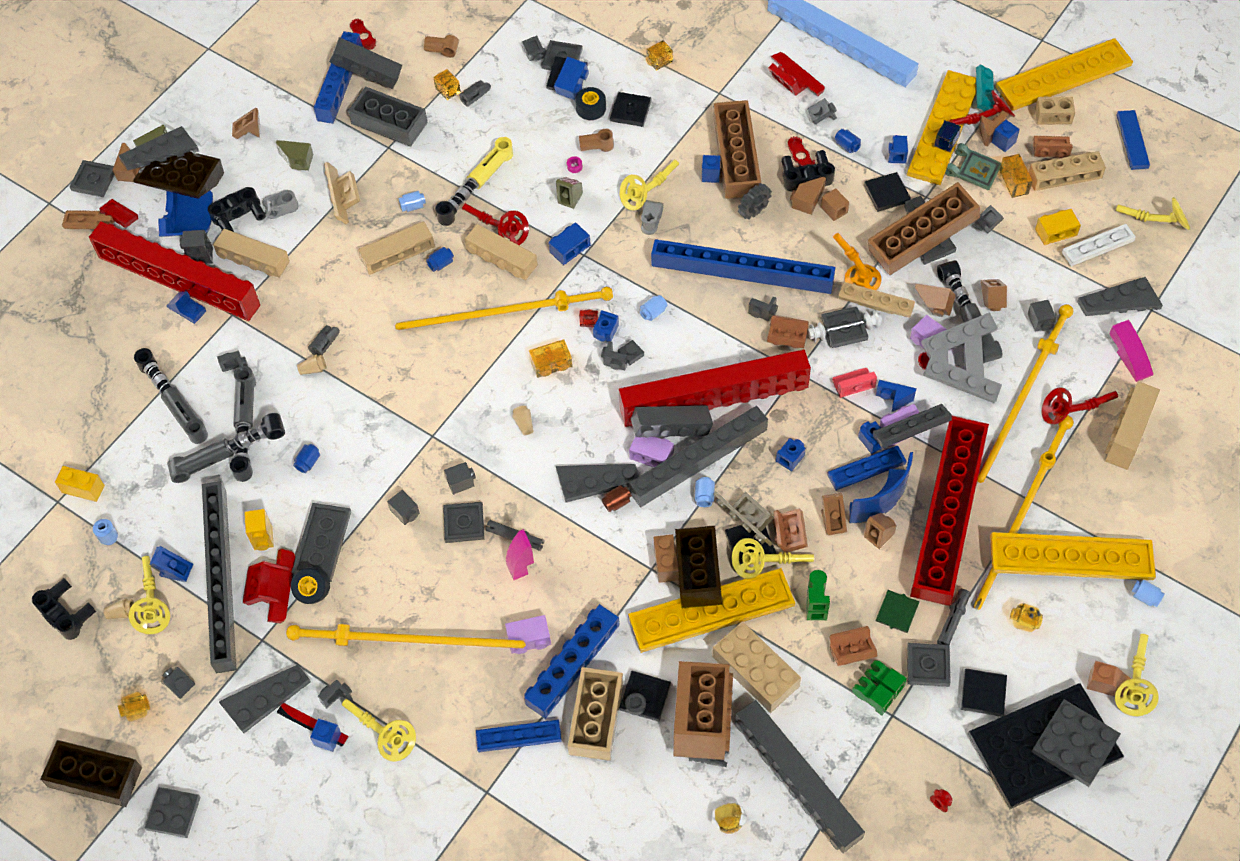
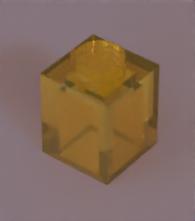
(659, 55)
(447, 84)

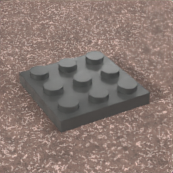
(1076, 743)

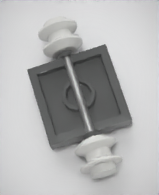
(844, 326)

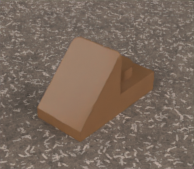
(247, 123)
(988, 126)
(834, 514)

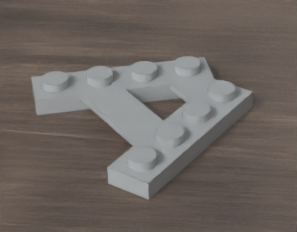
(970, 378)

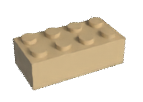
(1131, 425)
(756, 667)
(595, 714)

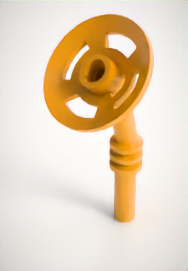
(863, 275)

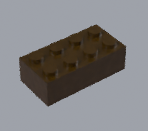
(698, 567)
(91, 773)

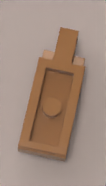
(84, 219)

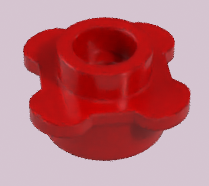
(941, 799)

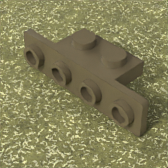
(751, 513)

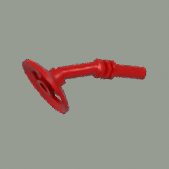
(999, 106)
(507, 227)
(1061, 407)

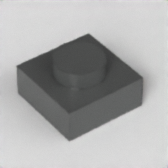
(632, 351)

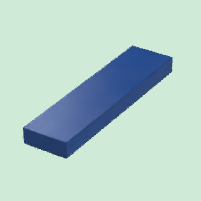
(1133, 140)
(866, 468)
(518, 736)

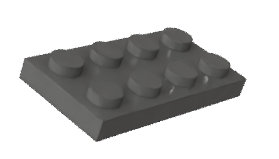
(322, 538)

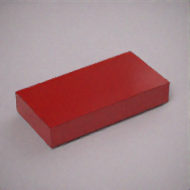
(119, 213)

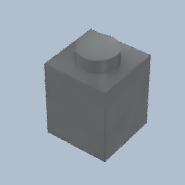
(1041, 315)
(460, 477)
(403, 507)

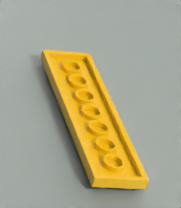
(1064, 74)
(951, 103)
(1072, 556)
(740, 602)

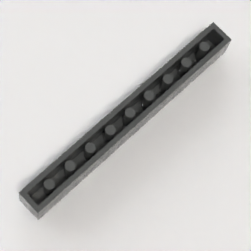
(218, 578)

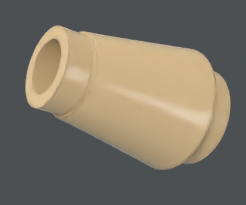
(312, 365)
(523, 419)
(119, 609)

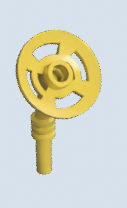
(637, 192)
(1176, 215)
(755, 558)
(150, 610)
(1133, 685)
(389, 736)

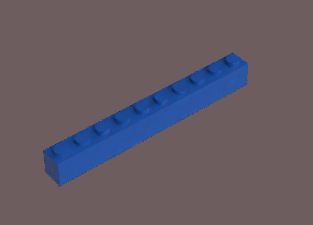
(743, 266)

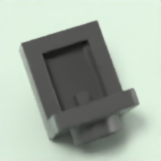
(533, 49)
(821, 111)
(988, 219)
(761, 309)
(613, 359)
(231, 361)
(177, 681)
(331, 693)

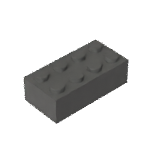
(388, 116)

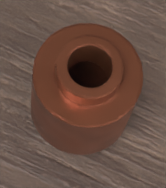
(616, 498)

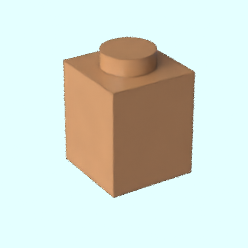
(834, 204)

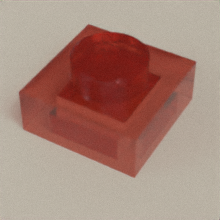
(588, 318)

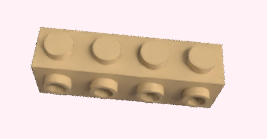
(1066, 170)
(396, 247)
(501, 252)
(251, 253)

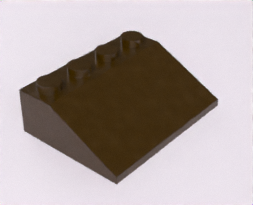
(185, 175)

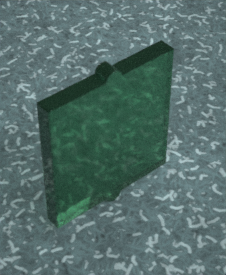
(897, 611)

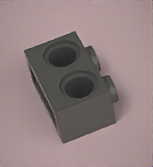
(197, 246)

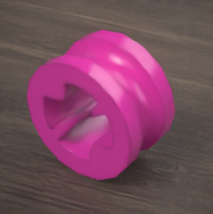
(572, 160)

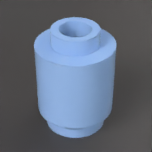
(412, 201)
(653, 307)
(704, 492)
(105, 532)
(1147, 593)

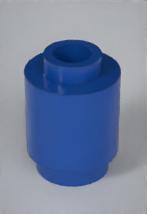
(848, 140)
(440, 259)
(306, 458)

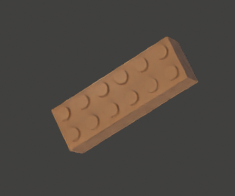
(736, 147)
(924, 228)

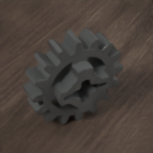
(754, 201)

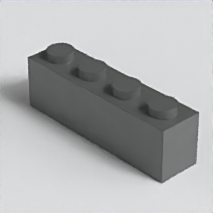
(365, 63)
(671, 421)

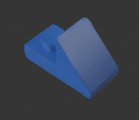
(186, 307)
(899, 393)
(171, 565)

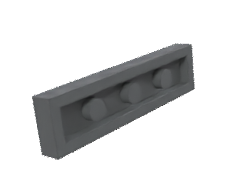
(912, 425)

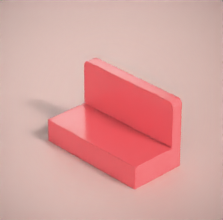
(854, 382)

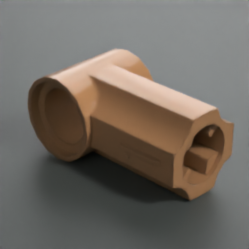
(446, 46)
(602, 140)

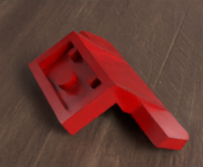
(793, 76)
(271, 585)

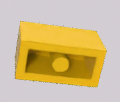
(1057, 226)
(79, 483)
(259, 529)

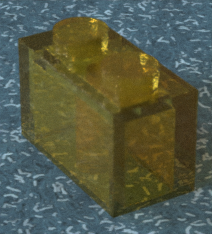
(1015, 175)
(550, 358)

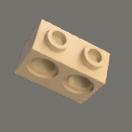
(1054, 110)

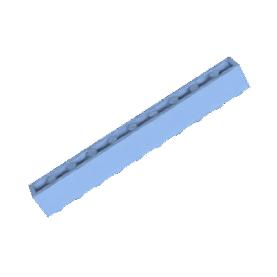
(846, 39)

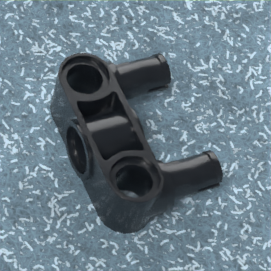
(798, 175)
(235, 206)
(56, 614)

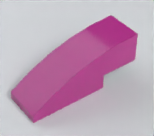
(1131, 350)
(519, 555)

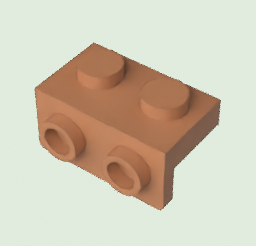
(1052, 146)
(788, 332)
(790, 530)
(852, 646)

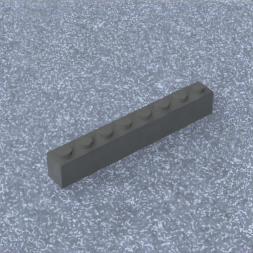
(698, 456)
(799, 776)

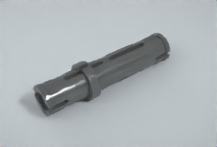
(510, 533)
(957, 609)

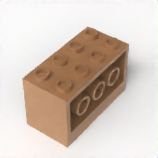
(703, 710)

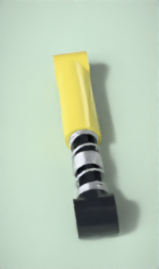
(475, 180)

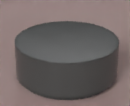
(635, 704)

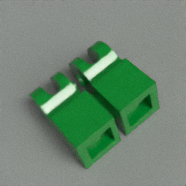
(817, 604)
(889, 686)

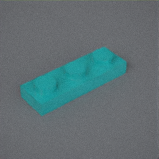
(984, 86)

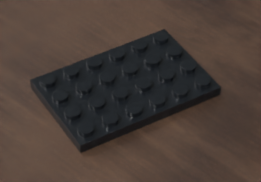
(1009, 741)

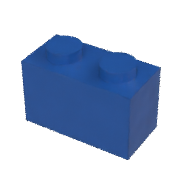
(571, 78)
(569, 243)

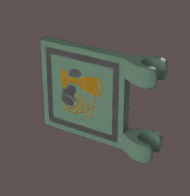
(975, 169)

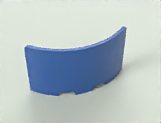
(185, 214)
(885, 499)

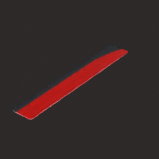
(304, 720)

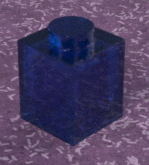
(947, 136)

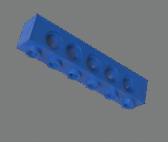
(334, 87)
(545, 703)

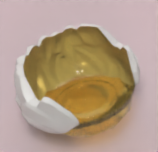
(729, 817)

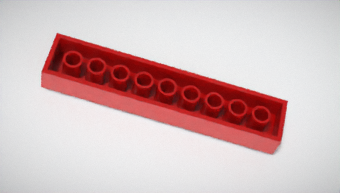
(175, 270)
(721, 385)
(949, 511)

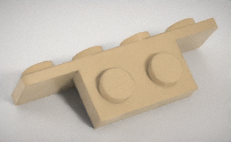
(342, 190)
(876, 300)

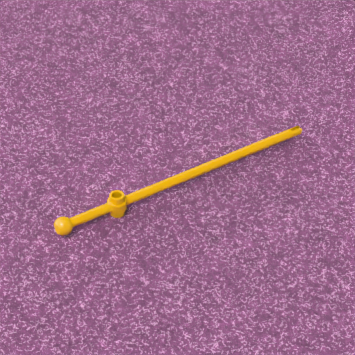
(560, 300)
(1047, 346)
(1046, 462)
(343, 634)

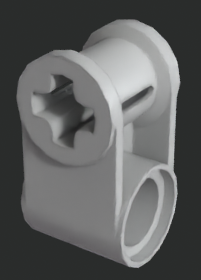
(281, 203)
(650, 216)

